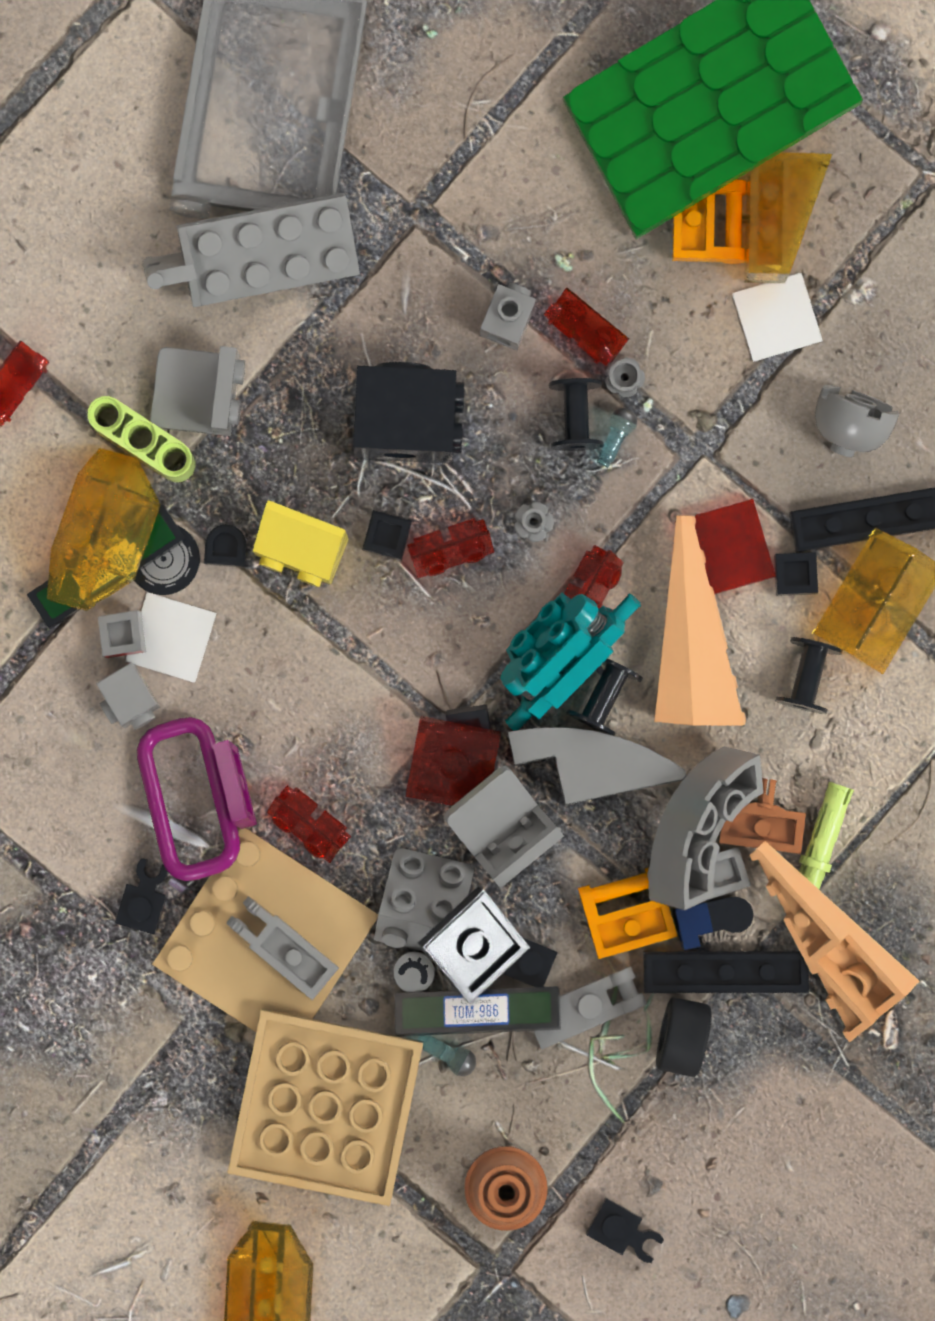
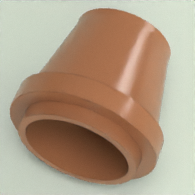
(501, 1167)

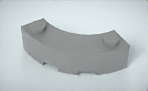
(687, 833)

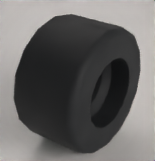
(683, 1037)

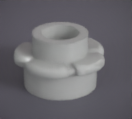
(624, 366)
(533, 532)

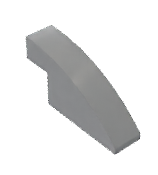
(593, 762)

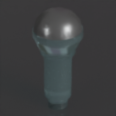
(622, 423)
(459, 1060)

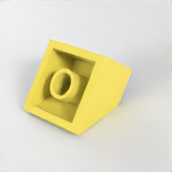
(300, 544)

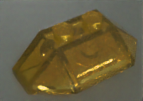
(102, 531)
(268, 1276)

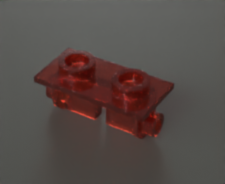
(587, 327)
(17, 377)
(468, 545)
(599, 571)
(292, 814)

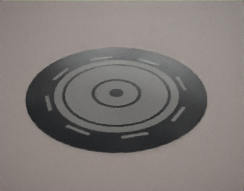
(172, 570)

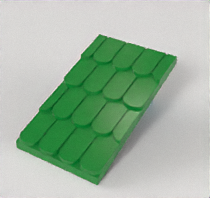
(709, 104)

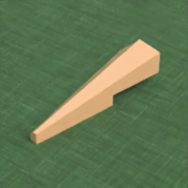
(694, 665)
(853, 967)

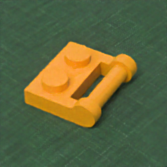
(695, 229)
(627, 927)

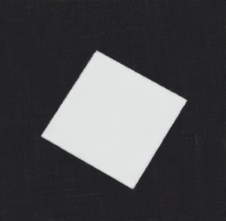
(777, 317)
(173, 637)

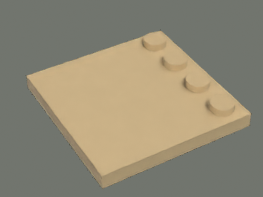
(218, 961)
(325, 1107)

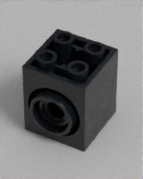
(407, 413)

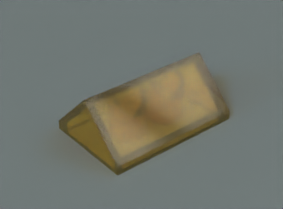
(878, 600)

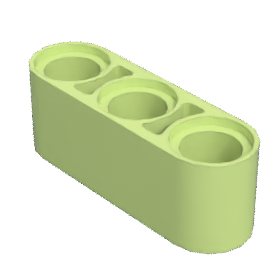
(131, 422)

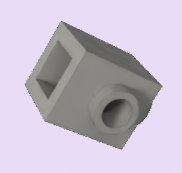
(508, 315)
(128, 698)

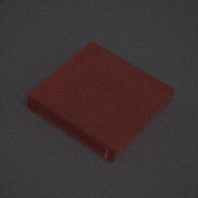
(733, 547)
(450, 760)

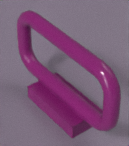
(227, 788)

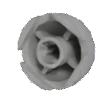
(853, 421)

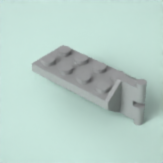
(260, 251)

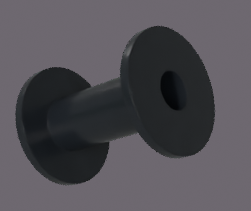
(576, 414)
(809, 675)
(604, 695)

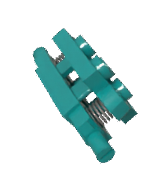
(561, 652)

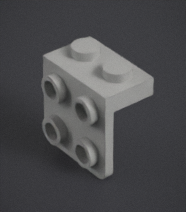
(197, 390)
(502, 826)
(418, 896)

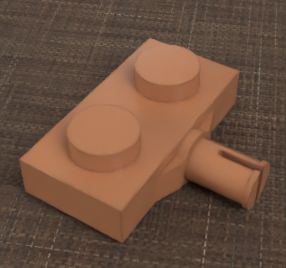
(765, 822)

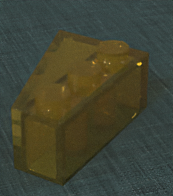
(778, 211)

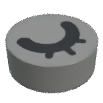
(414, 972)

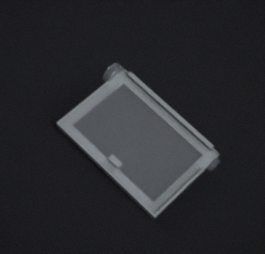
(267, 103)

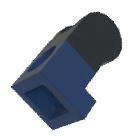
(726, 914)

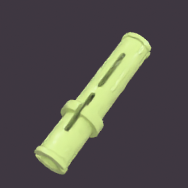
(825, 834)

